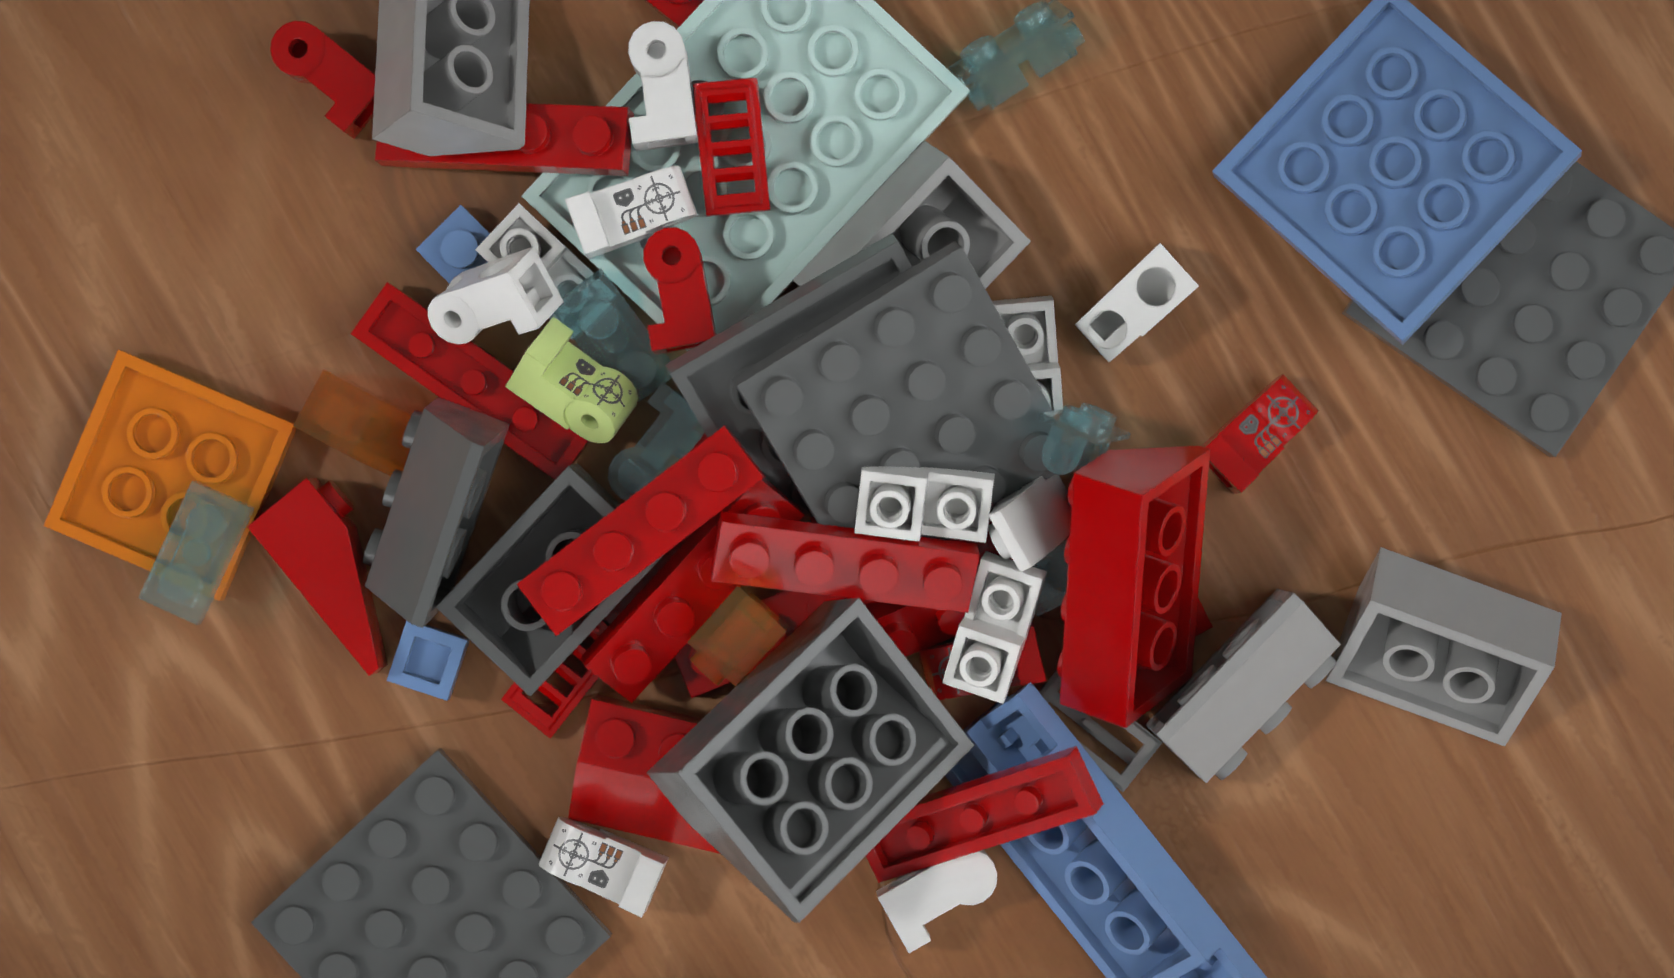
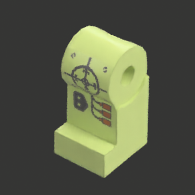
(573, 386)

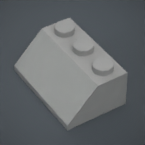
(451, 75)
(926, 209)
(1445, 647)
(1245, 686)

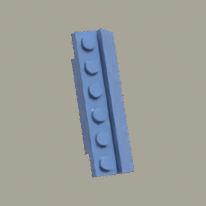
(1105, 870)

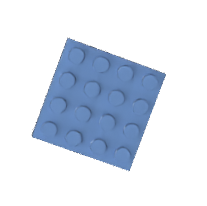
(1396, 164)

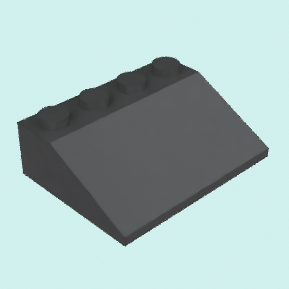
(813, 757)

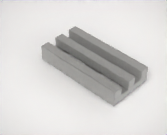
(1135, 761)

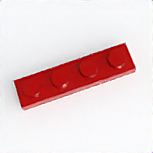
(556, 141)
(466, 376)
(641, 530)
(843, 563)
(674, 602)
(988, 813)

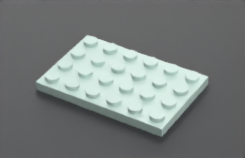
(839, 114)

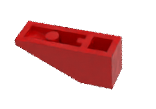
(323, 558)

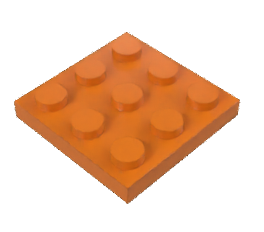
(146, 447)

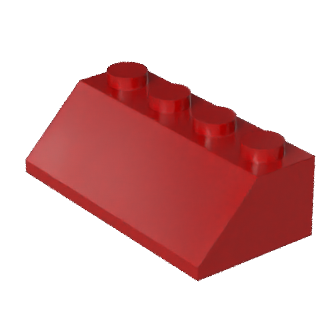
(1132, 579)
(612, 767)

